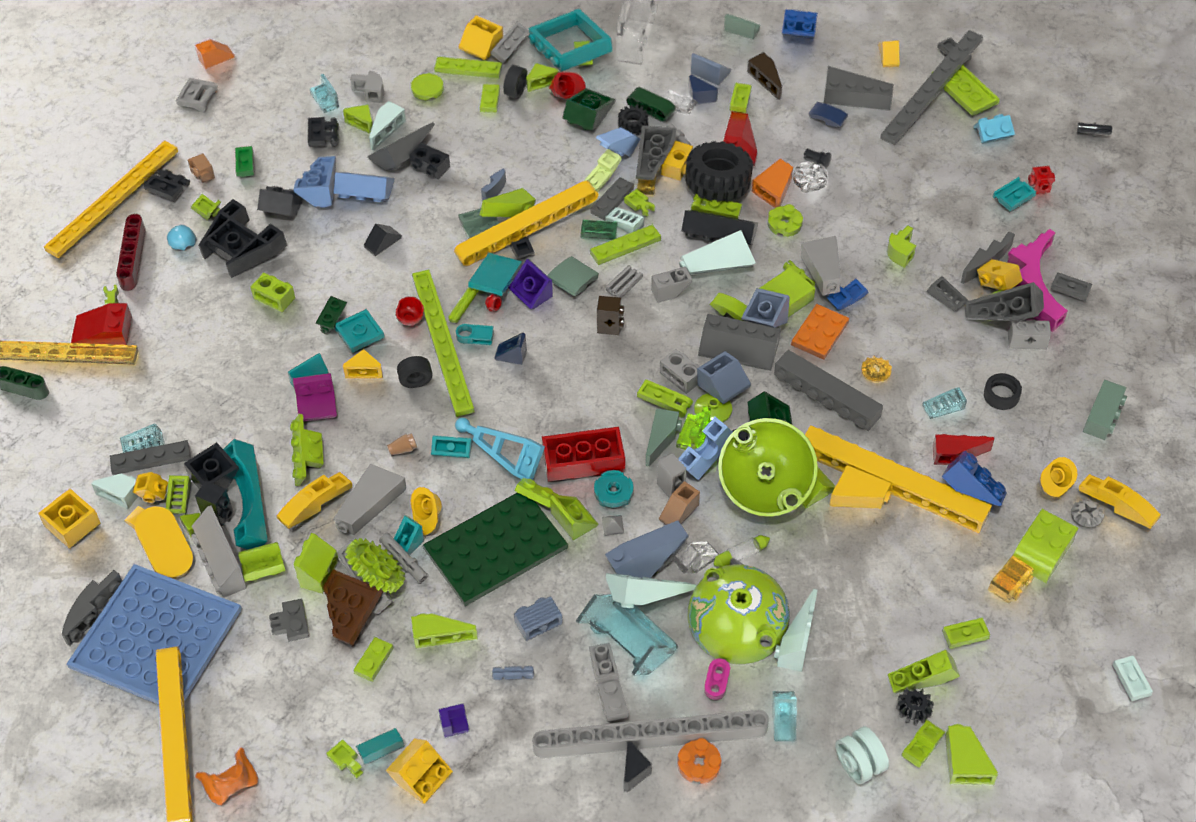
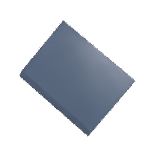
(708, 69)
(767, 308)

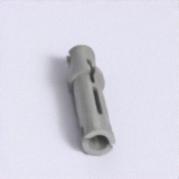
(409, 564)

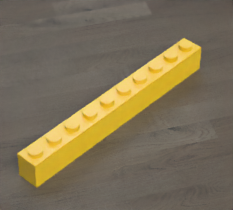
(905, 482)

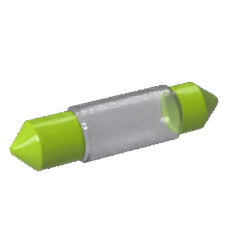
(742, 550)

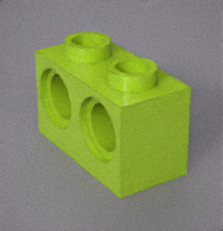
(273, 292)

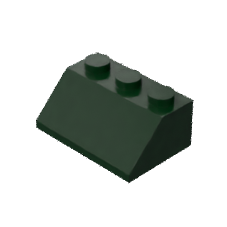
(768, 406)

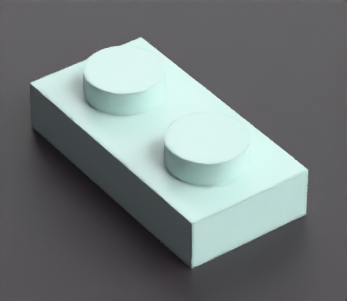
(1132, 678)

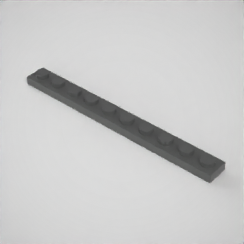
(931, 87)

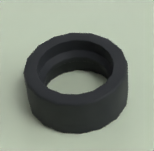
(515, 81)
(1008, 381)

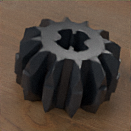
(915, 705)

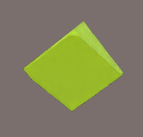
(188, 520)

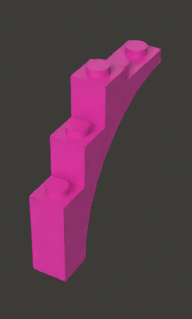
(1028, 259)

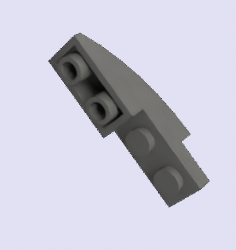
(84, 609)

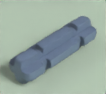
(513, 672)

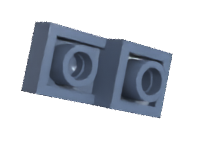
(496, 184)

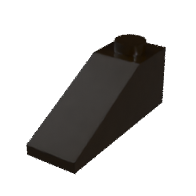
(764, 71)

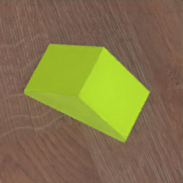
(540, 77)
(359, 117)

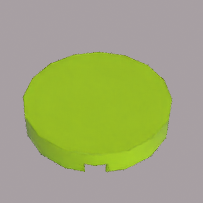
(427, 86)

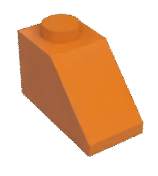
(213, 53)

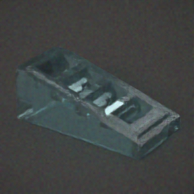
(956, 398)
(149, 432)

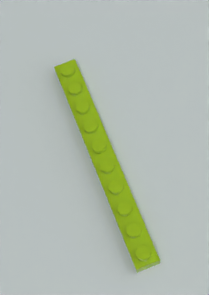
(443, 344)

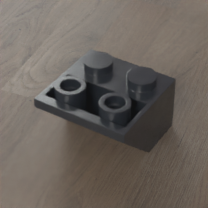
(279, 200)

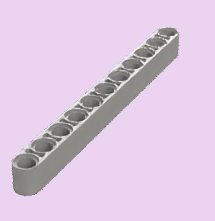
(641, 728)

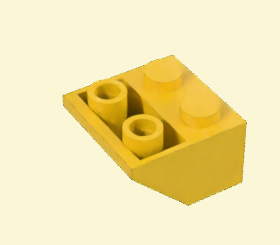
(480, 37)
(419, 770)

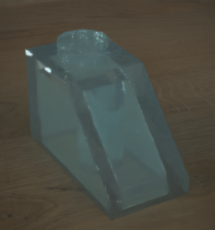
(784, 715)

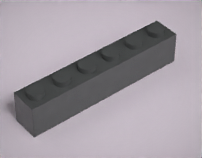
(828, 390)

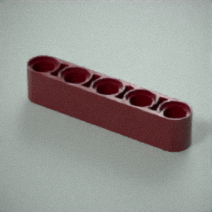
(130, 252)

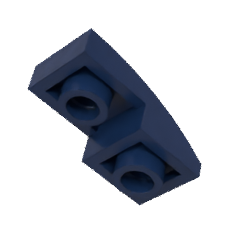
(831, 115)

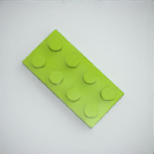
(970, 92)

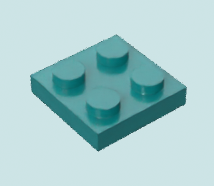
(359, 330)

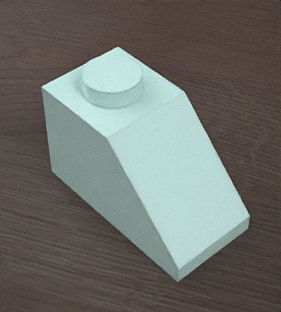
(116, 489)

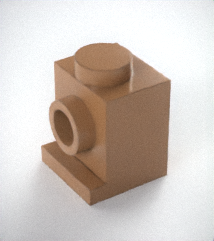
(201, 167)

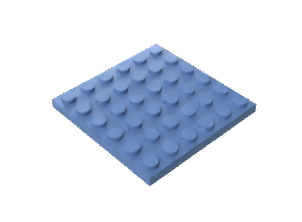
(147, 616)

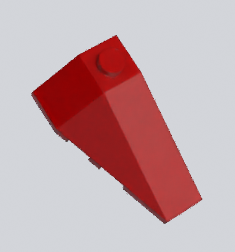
(740, 133)

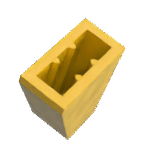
(860, 490)

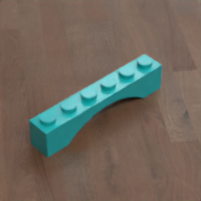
(251, 527)

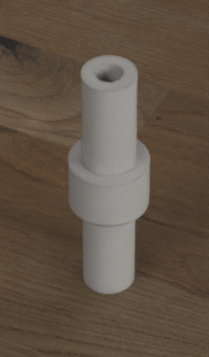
(680, 137)

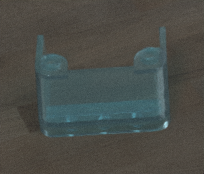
(631, 630)

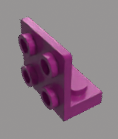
(315, 397)

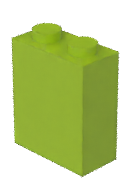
(795, 286)

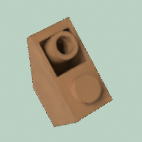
(680, 504)

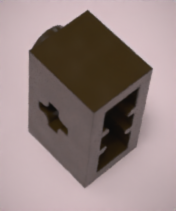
(609, 315)

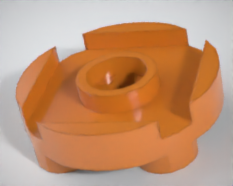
(695, 772)

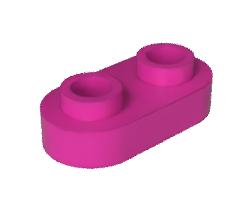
(716, 680)

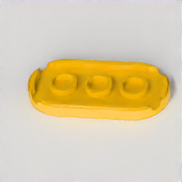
(163, 542)

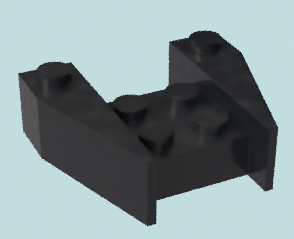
(238, 243)

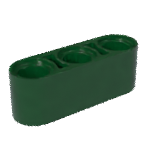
(655, 105)
(23, 383)

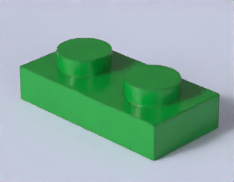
(244, 161)

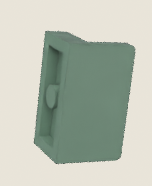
(741, 26)

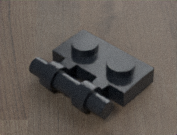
(317, 131)
(164, 187)

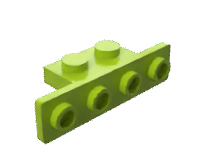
(306, 449)

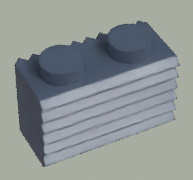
(538, 617)

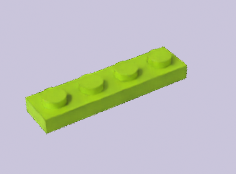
(468, 67)
(625, 244)

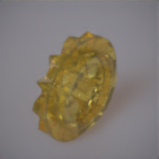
(871, 373)

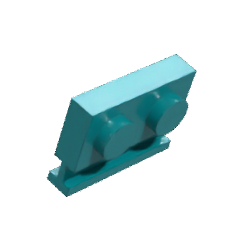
(1014, 194)

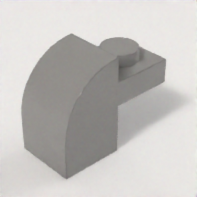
(369, 84)

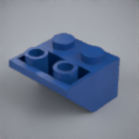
(799, 23)

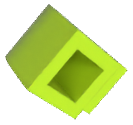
(900, 248)

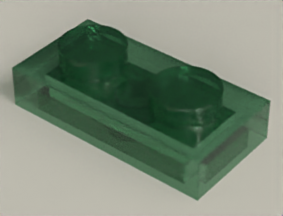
(599, 229)

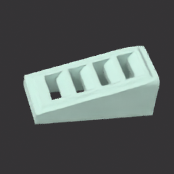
(636, 219)

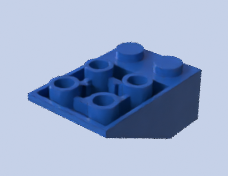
(971, 479)

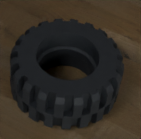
(718, 171)

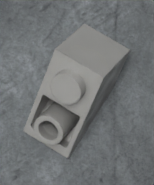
(670, 284)

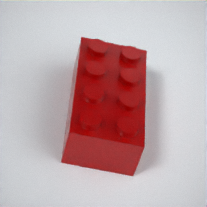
(583, 453)

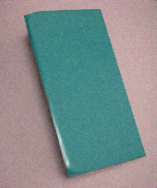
(310, 367)
(451, 446)
(380, 746)

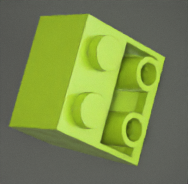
(315, 563)

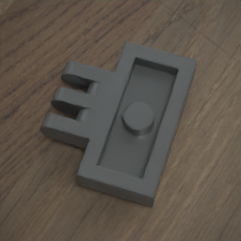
(290, 621)

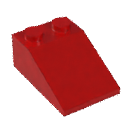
(103, 325)

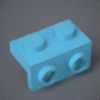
(995, 128)

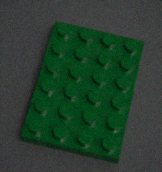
(494, 547)

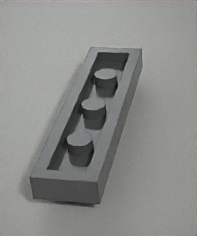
(150, 457)

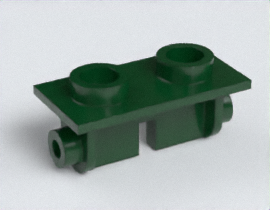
(330, 314)

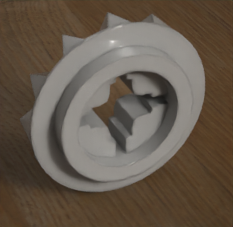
(1084, 518)

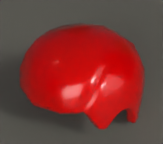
(409, 311)

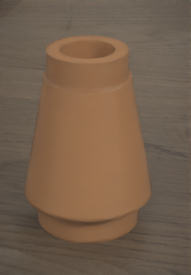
(402, 445)

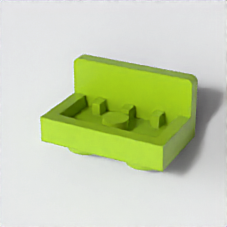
(261, 561)

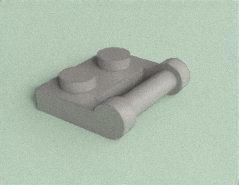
(191, 92)

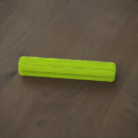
(462, 304)

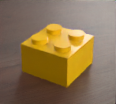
(69, 518)

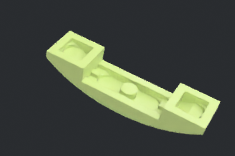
(604, 170)

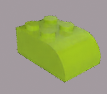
(1045, 544)

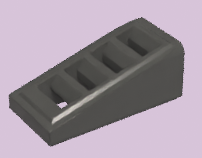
(936, 292)

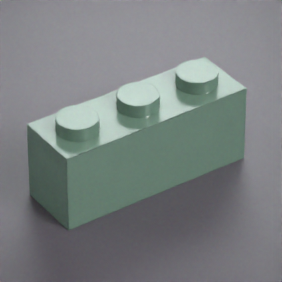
(1105, 410)

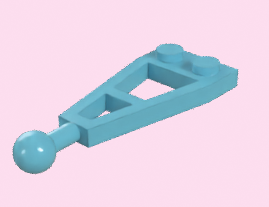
(529, 456)

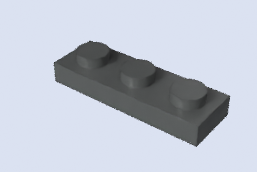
(612, 198)

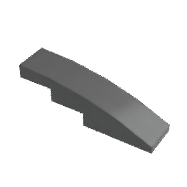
(994, 251)

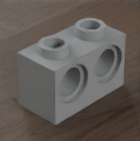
(679, 370)

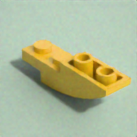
(310, 498)
(1124, 499)

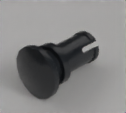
(820, 158)

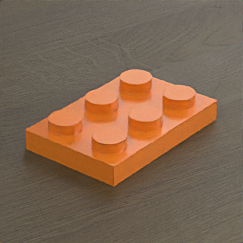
(820, 331)

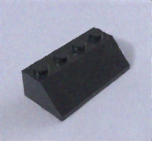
(716, 226)

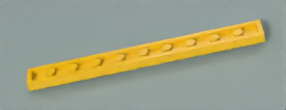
(110, 199)

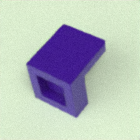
(453, 720)

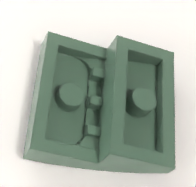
(475, 224)
(572, 275)

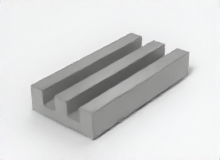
(621, 280)

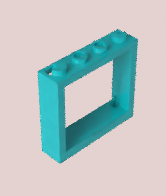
(600, 46)

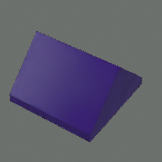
(532, 285)

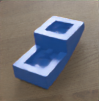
(848, 295)

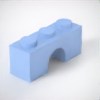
(699, 460)

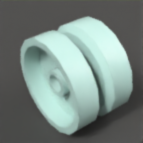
(862, 755)

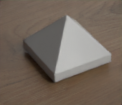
(613, 525)

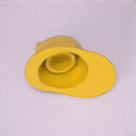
(1058, 476)
(425, 508)

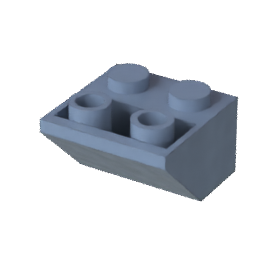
(723, 377)

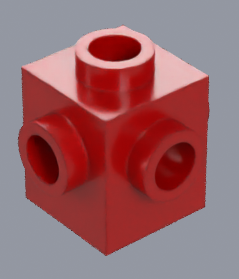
(1041, 179)

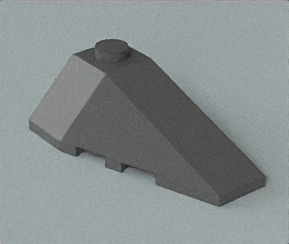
(653, 150)
(398, 152)
(1007, 305)

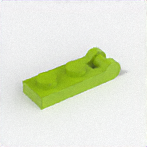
(723, 208)
(664, 397)

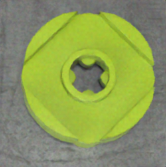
(788, 213)

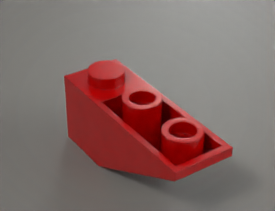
(949, 447)

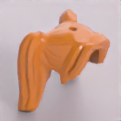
(225, 784)

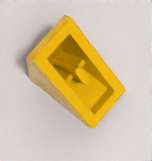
(889, 53)
(362, 366)

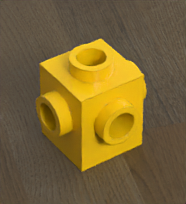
(150, 487)

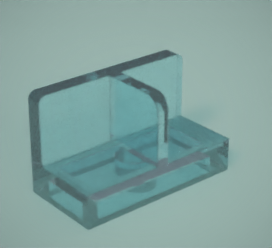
(325, 95)

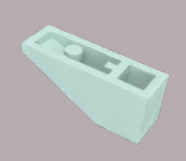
(387, 121)

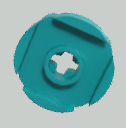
(609, 498)

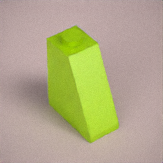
(967, 758)

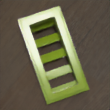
(178, 480)

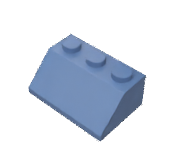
(363, 186)

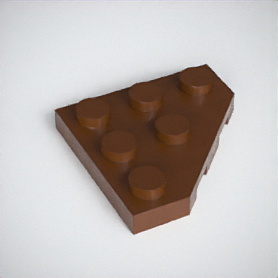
(349, 605)

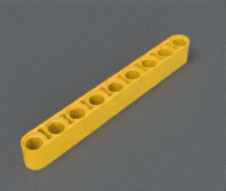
(526, 223)
(174, 735)

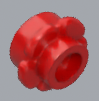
(493, 302)

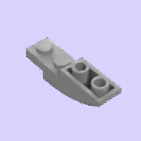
(608, 682)

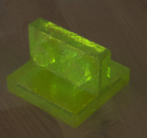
(691, 432)

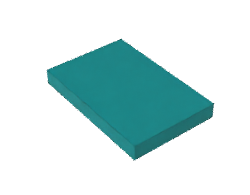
(495, 274)

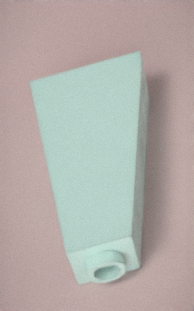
(720, 255)

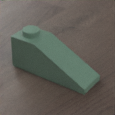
(663, 432)

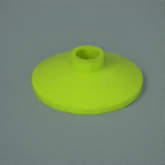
(718, 409)

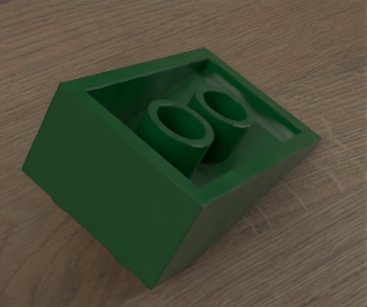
(587, 109)

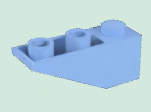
(619, 141)

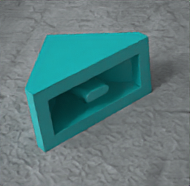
(409, 535)

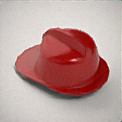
(567, 84)

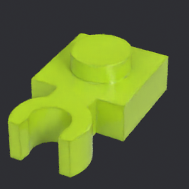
(637, 201)

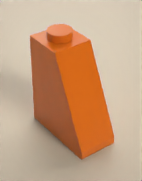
(773, 183)

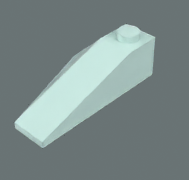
(643, 590)
(795, 640)

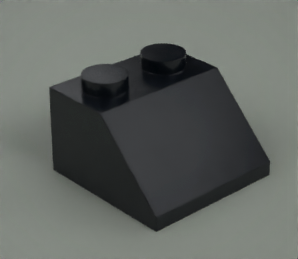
(212, 466)

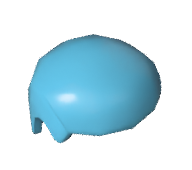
(181, 237)

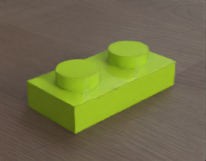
(740, 97)
(489, 98)
(534, 491)
(966, 633)
(373, 659)

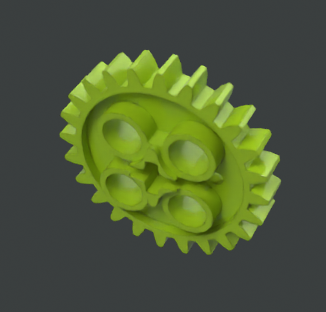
(375, 565)

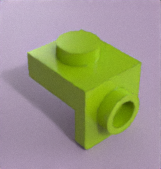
(206, 207)

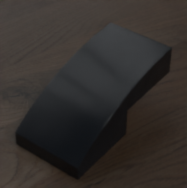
(522, 248)

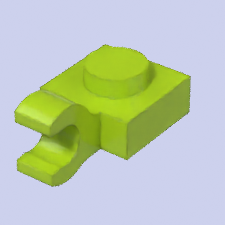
(111, 295)
(344, 756)

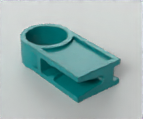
(479, 334)

